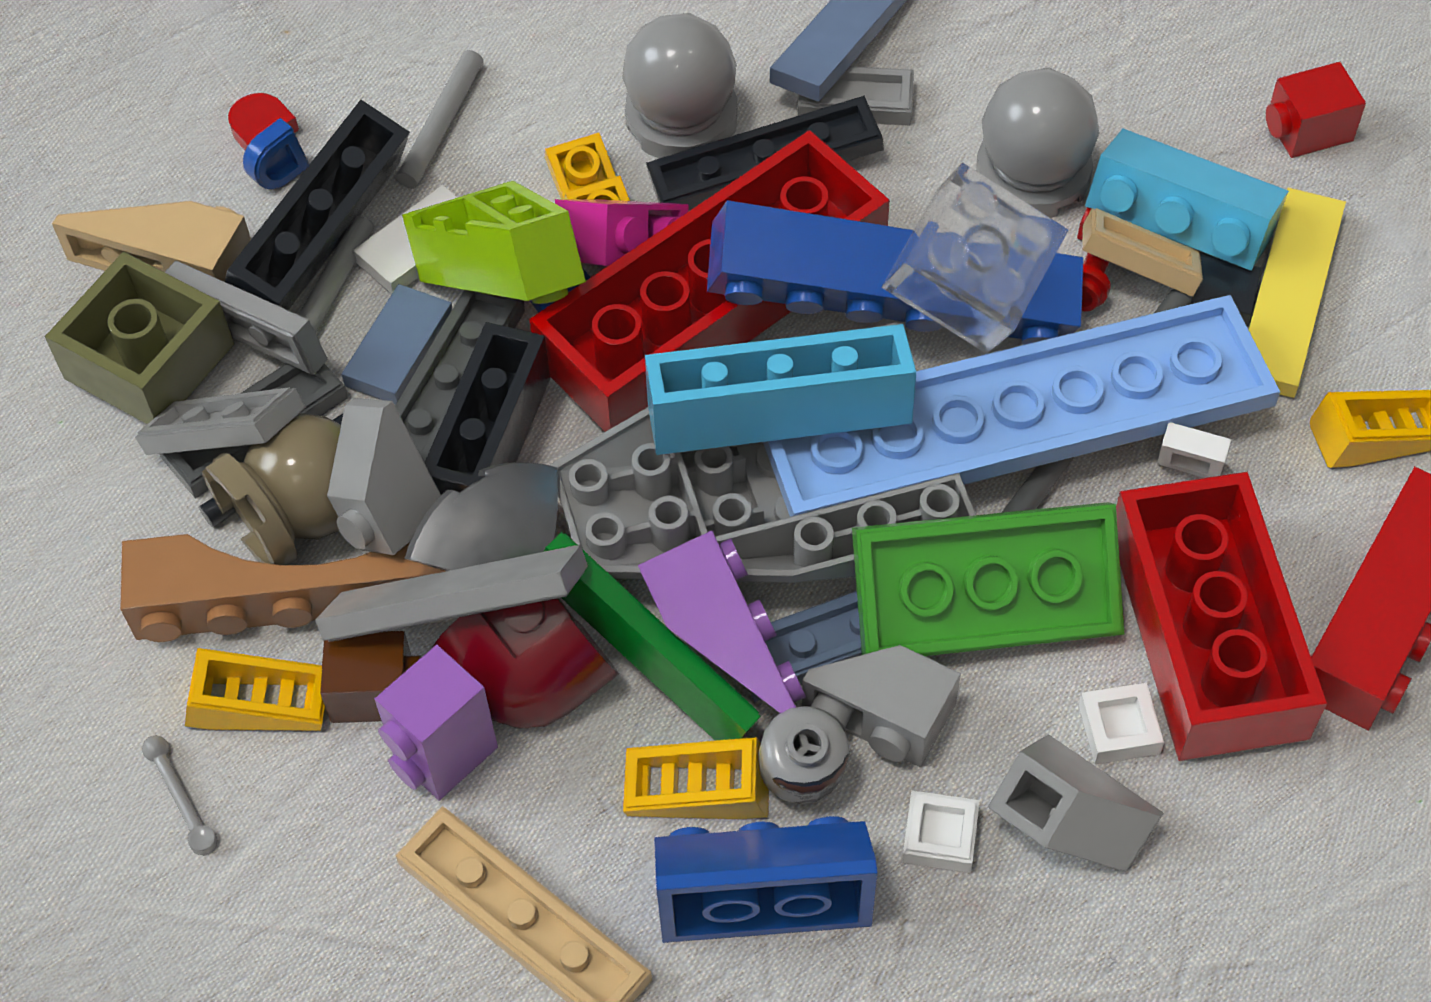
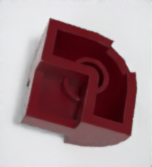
(529, 661)

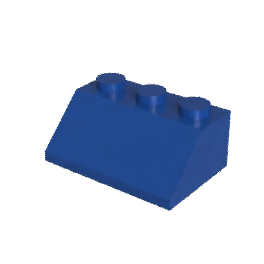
(765, 880)

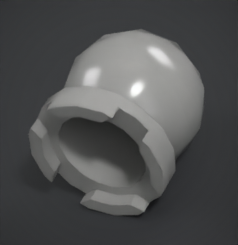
(679, 85)
(1040, 139)

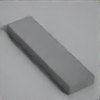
(453, 593)

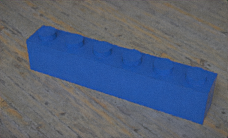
(841, 266)

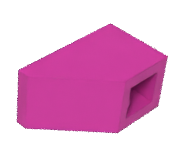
(613, 228)

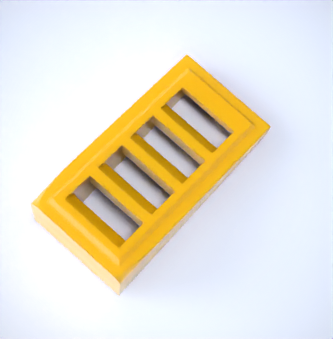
(1347, 442)
(234, 714)
(723, 803)

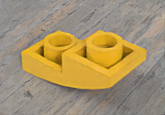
(584, 170)

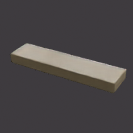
(520, 914)

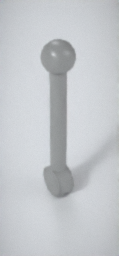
(201, 837)

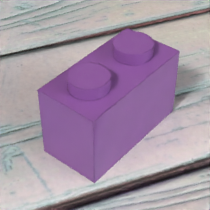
(436, 723)

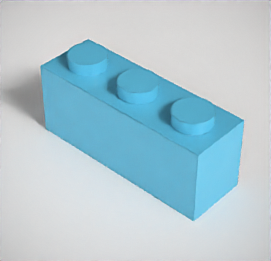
(1186, 198)

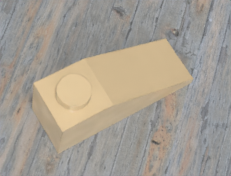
(157, 235)

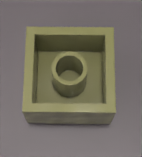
(140, 338)

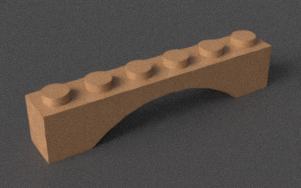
(189, 588)

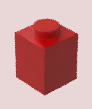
(1315, 109)

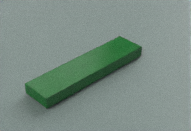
(657, 651)

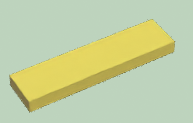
(1294, 284)

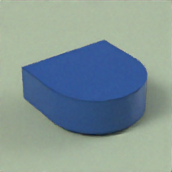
(274, 156)

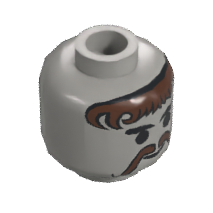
(789, 771)

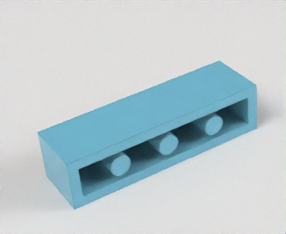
(780, 389)

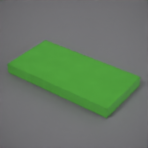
(989, 580)

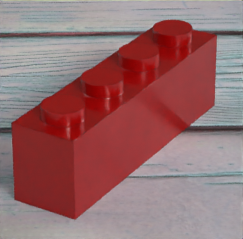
(1382, 614)

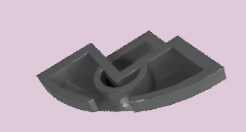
(490, 520)

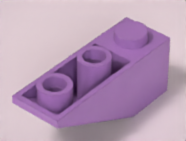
(706, 609)

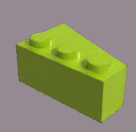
(497, 244)

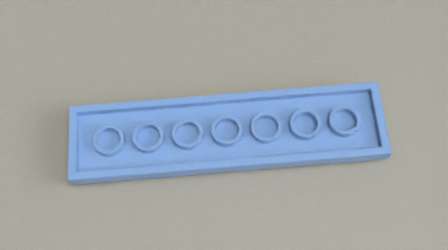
(1041, 406)

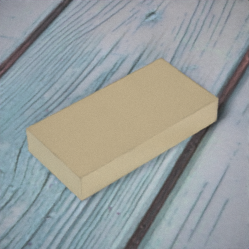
(1142, 251)

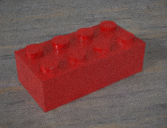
(1216, 617)

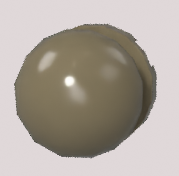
(280, 487)

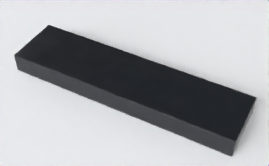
(706, 169)

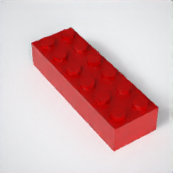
(659, 294)

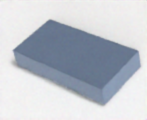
(396, 343)

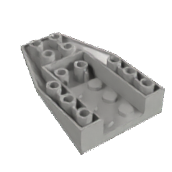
(639, 504)

